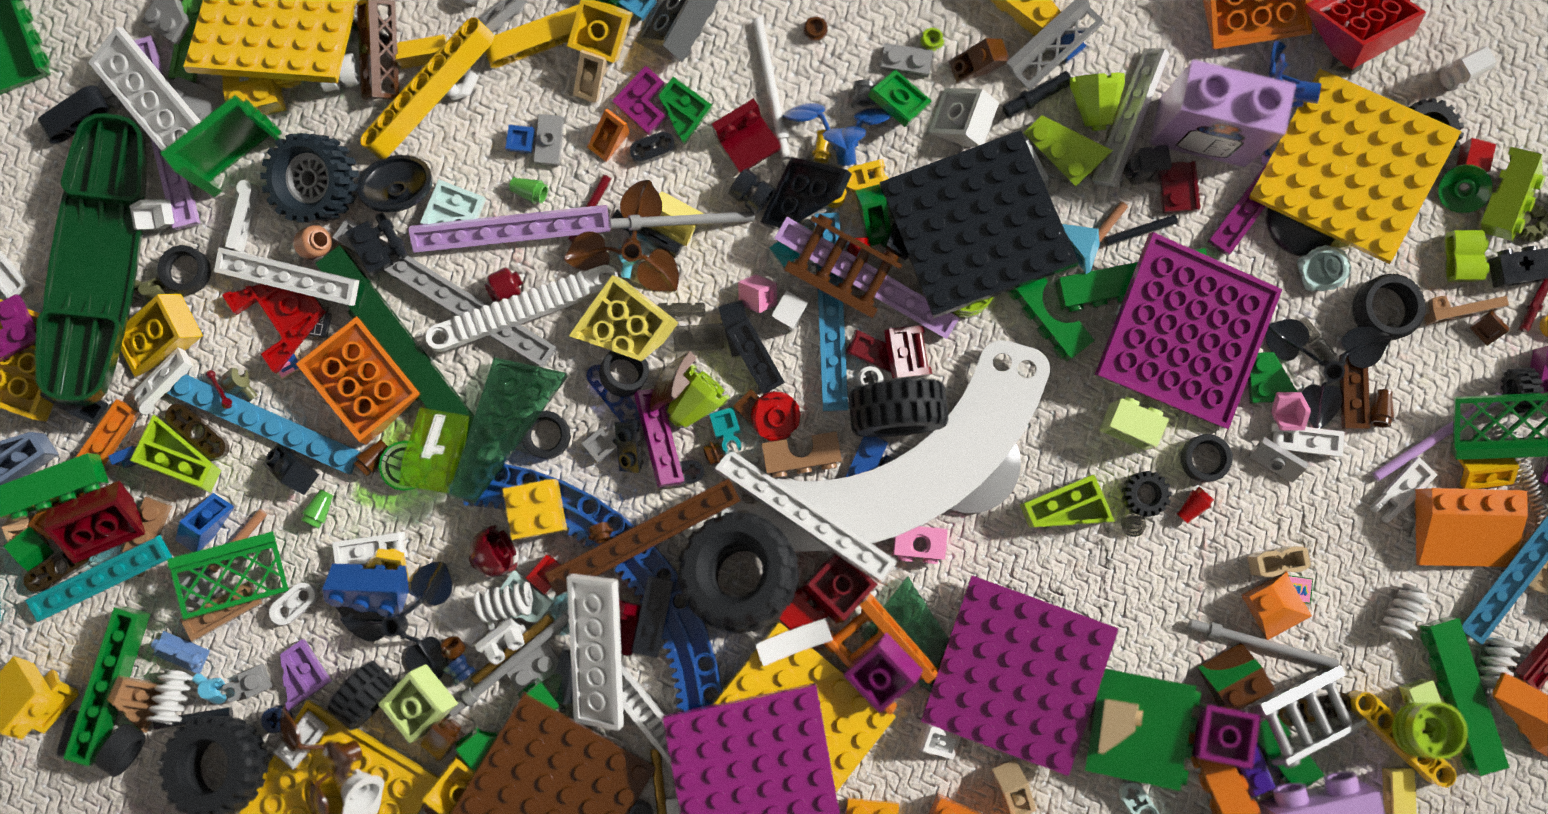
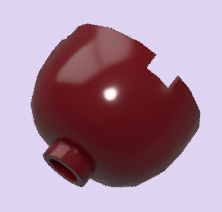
(492, 552)

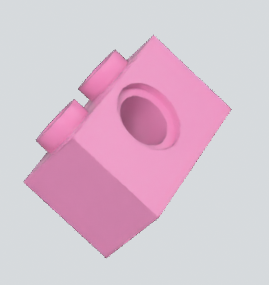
(935, 544)

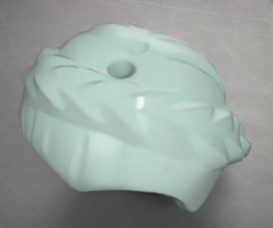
(1324, 268)

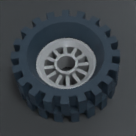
(291, 174)

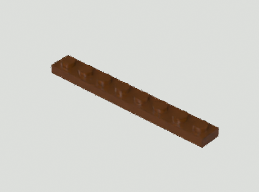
(646, 535)

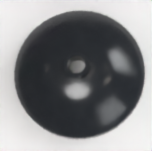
(394, 183)
(1293, 235)

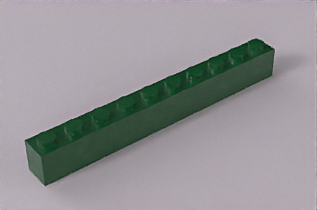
(395, 338)

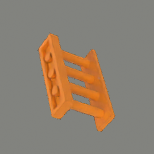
(874, 611)

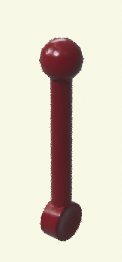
(226, 402)

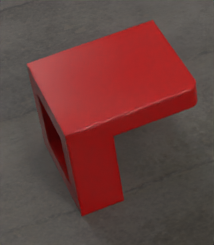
(1477, 153)
(538, 576)

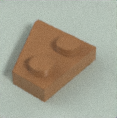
(133, 699)

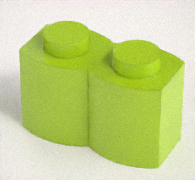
(1466, 256)

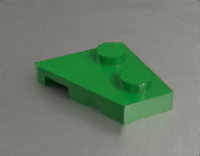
(684, 108)
(1267, 379)

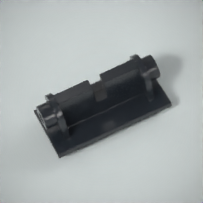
(627, 446)

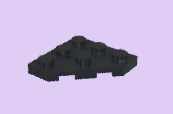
(804, 190)

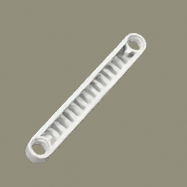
(519, 308)
(644, 712)

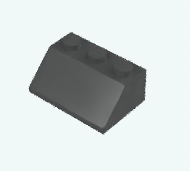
(675, 27)

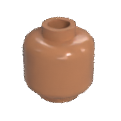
(312, 242)

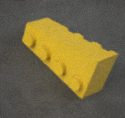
(1029, 14)

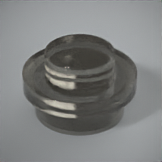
(1133, 525)

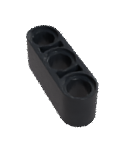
(63, 119)

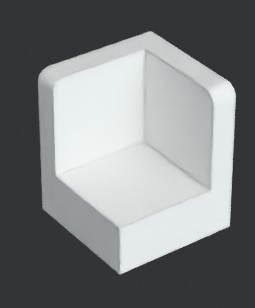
(152, 214)
(790, 310)

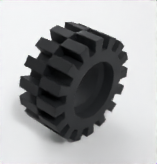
(1521, 382)
(1161, 494)

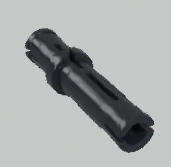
(1030, 98)
(654, 238)

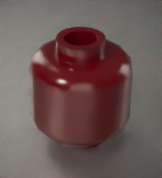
(503, 284)

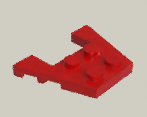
(290, 313)

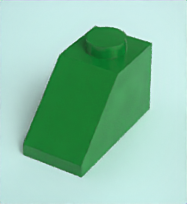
(873, 213)

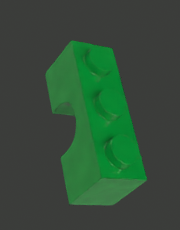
(1305, 773)

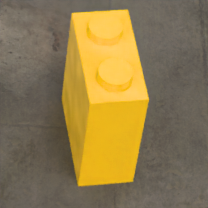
(22, 697)

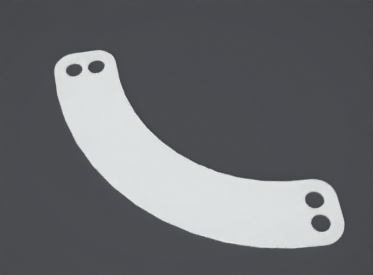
(935, 471)

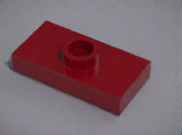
(869, 350)

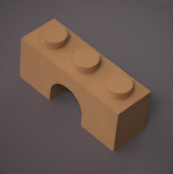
(780, 460)

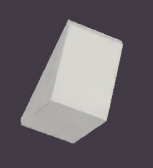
(937, 741)

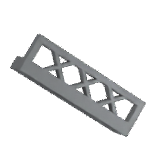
(1046, 39)

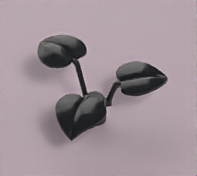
(1362, 346)
(431, 584)

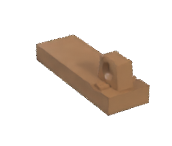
(1441, 310)

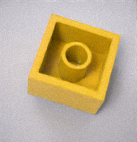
(534, 509)

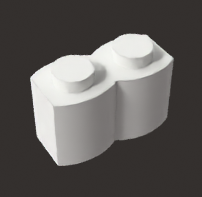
(1467, 68)

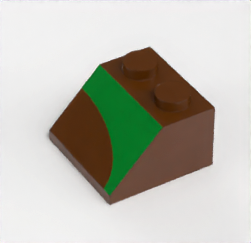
(1235, 678)

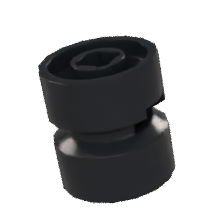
(745, 185)

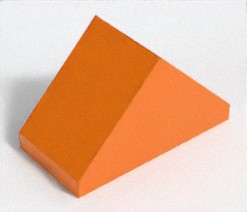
(608, 135)

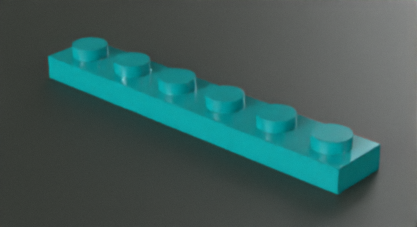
(98, 578)

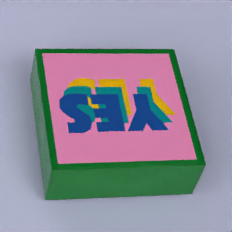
(1303, 587)

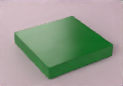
(899, 98)

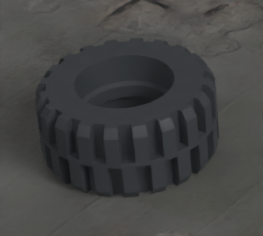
(898, 407)
(183, 759)

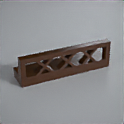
(369, 49)

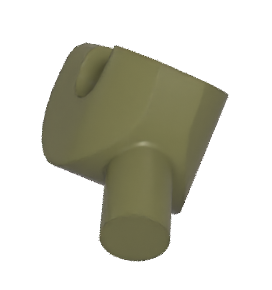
(150, 288)
(235, 383)

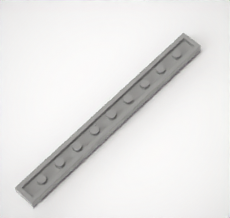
(455, 300)

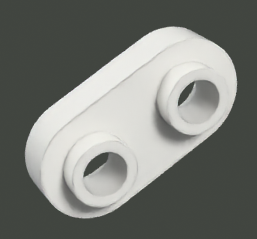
(294, 603)

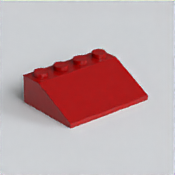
(1363, 28)

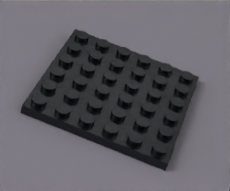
(978, 224)

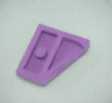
(302, 673)

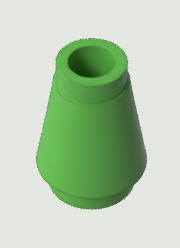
(529, 189)
(317, 510)

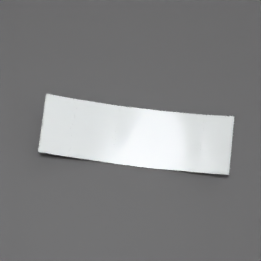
(793, 641)

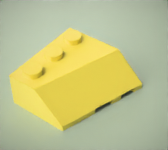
(624, 321)

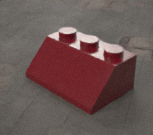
(94, 522)

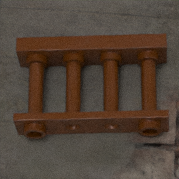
(843, 290)

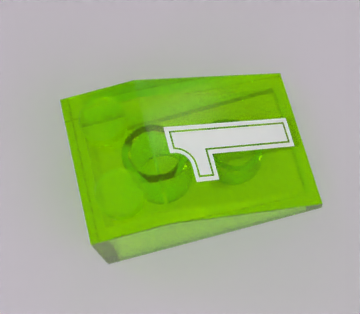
(434, 450)

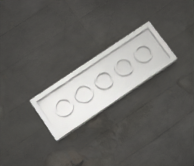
(142, 89)
(595, 651)

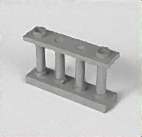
(1288, 698)

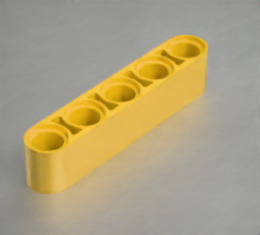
(531, 38)
(1426, 766)

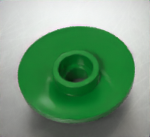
(1465, 200)

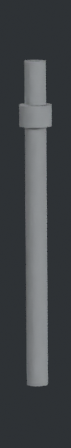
(635, 222)
(1216, 631)
(472, 695)

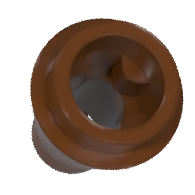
(1382, 409)
(369, 459)

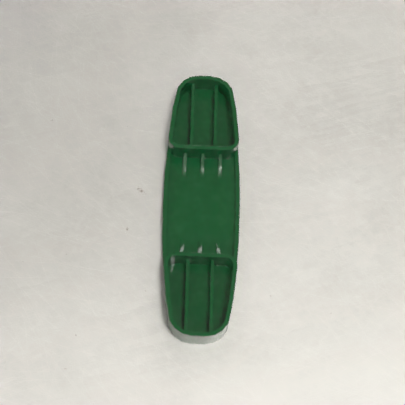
(91, 261)

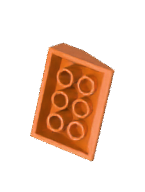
(1255, 21)
(359, 380)
(1469, 526)

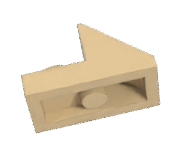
(589, 76)

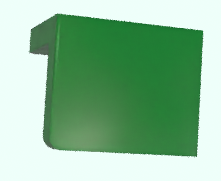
(28, 549)

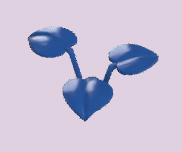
(1304, 91)
(842, 139)

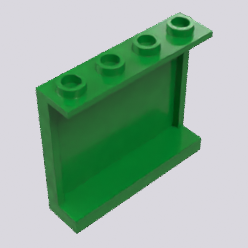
(20, 48)
(219, 143)
(1159, 747)

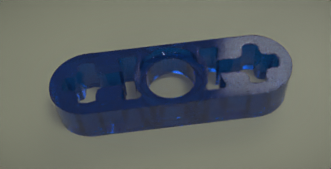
(596, 385)

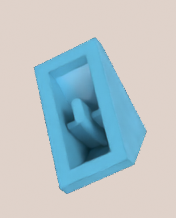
(1084, 243)

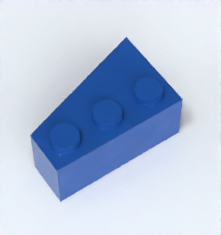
(367, 589)

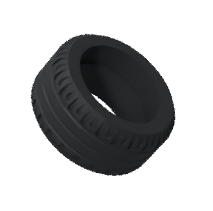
(1409, 293)

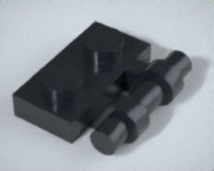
(370, 249)

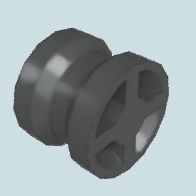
(862, 89)

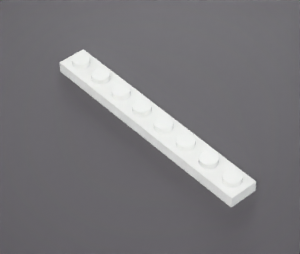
(806, 516)

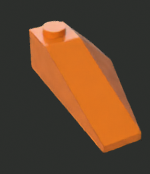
(1526, 707)

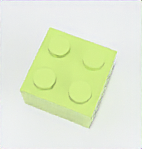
(1134, 423)
(417, 703)

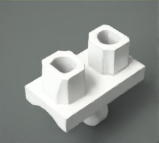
(499, 637)

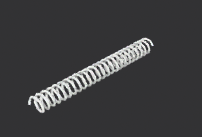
(1530, 474)

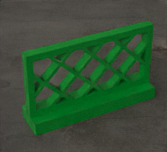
(1502, 446)
(222, 553)

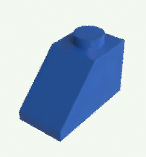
(203, 523)

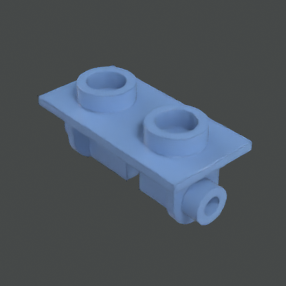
(180, 652)

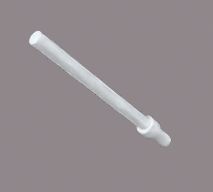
(780, 132)

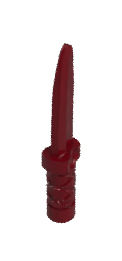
(1535, 306)

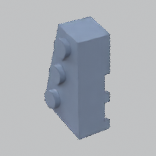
(24, 455)

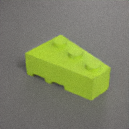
(1066, 149)
(1514, 194)
(172, 456)
(1068, 505)

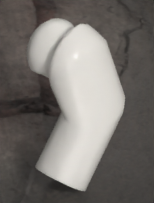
(465, 88)

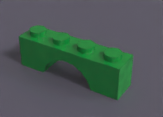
(1066, 337)
(477, 741)

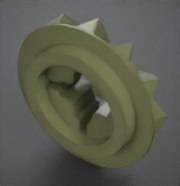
(1536, 232)

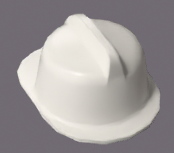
(362, 793)

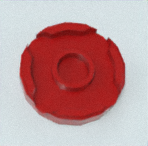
(775, 416)

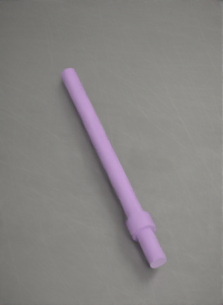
(1425, 444)

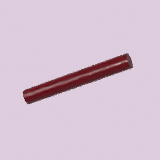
(596, 195)

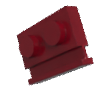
(1180, 188)
(1535, 666)

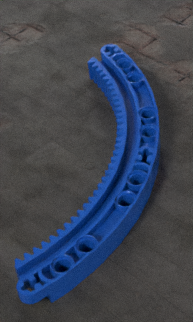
(683, 629)

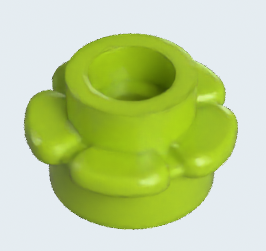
(933, 33)

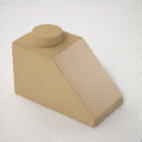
(1118, 723)
(1014, 788)

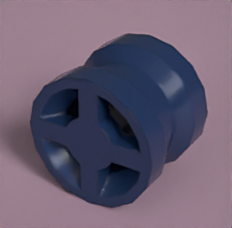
(459, 670)
(268, 718)

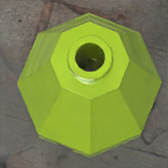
(1098, 98)
(697, 399)

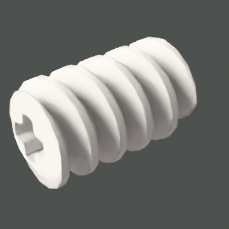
(504, 604)
(1405, 612)
(1498, 661)
(169, 697)

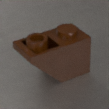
(979, 60)
(442, 738)

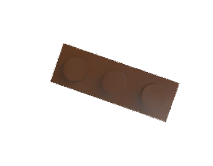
(1355, 397)

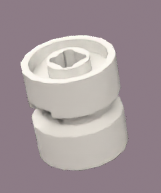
(348, 76)

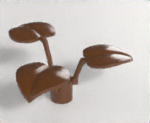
(658, 270)
(338, 757)

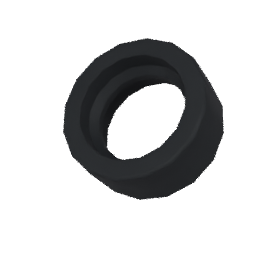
(165, 266)
(617, 388)
(562, 444)
(1224, 451)
(120, 750)

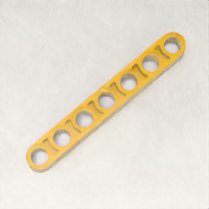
(427, 88)

